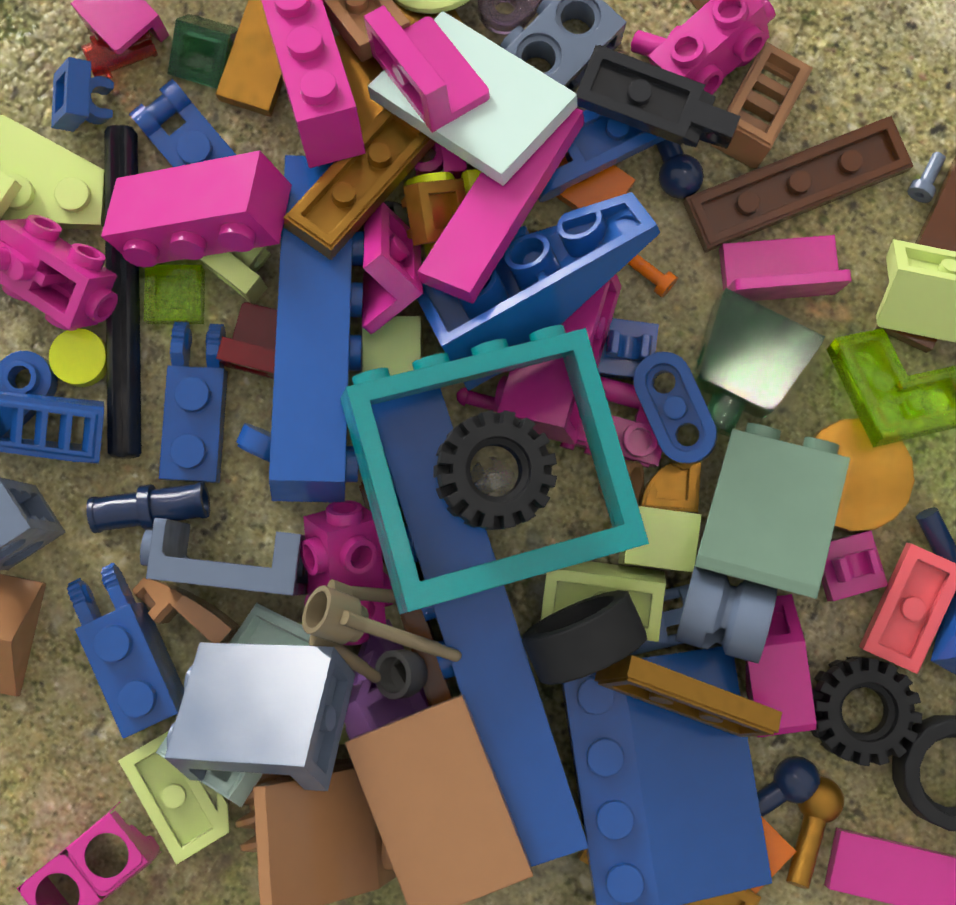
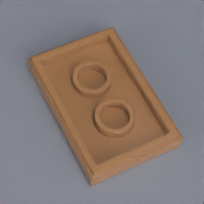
(439, 806)

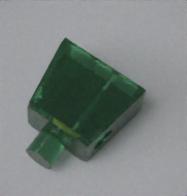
(749, 359)

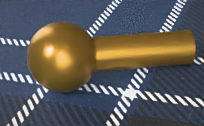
(817, 811)

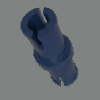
(147, 504)

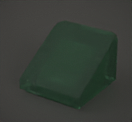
(200, 49)

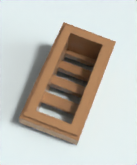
(754, 137)

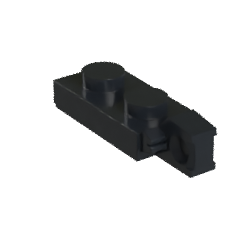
(653, 100)

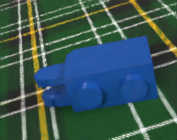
(126, 655)

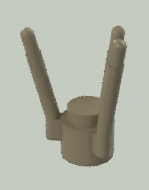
(336, 616)

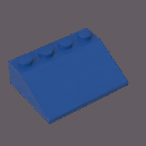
(664, 795)

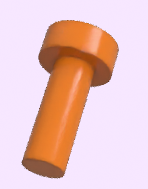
(662, 282)

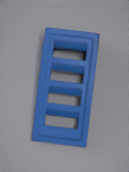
(62, 450)

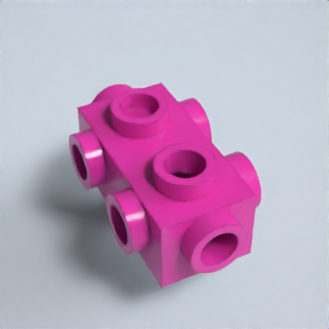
(711, 41)
(54, 275)
(345, 548)

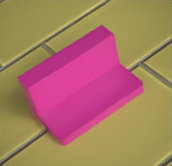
(425, 68)
(783, 268)
(390, 269)

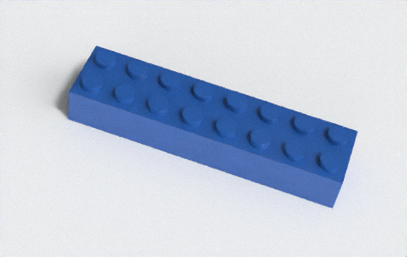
(483, 628)

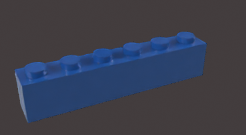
(313, 360)

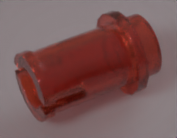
(105, 60)

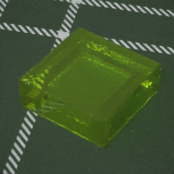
(174, 294)

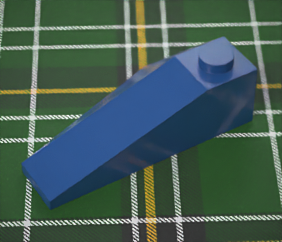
(542, 277)

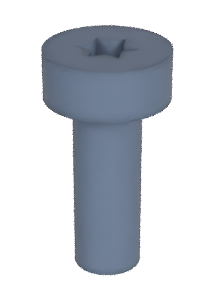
(923, 188)

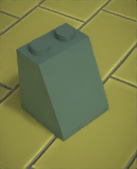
(774, 510)

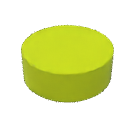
(78, 357)

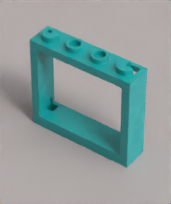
(487, 360)

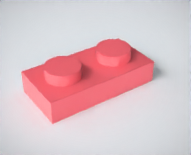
(911, 608)

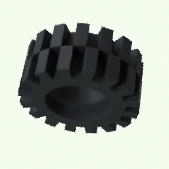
(533, 464)
(897, 716)

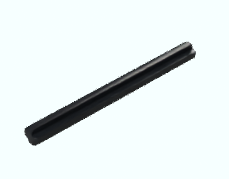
(124, 322)

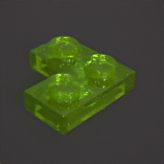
(885, 397)

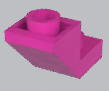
(783, 671)

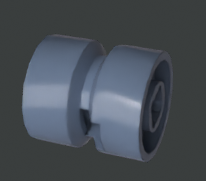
(727, 615)

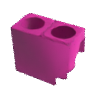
(141, 851)

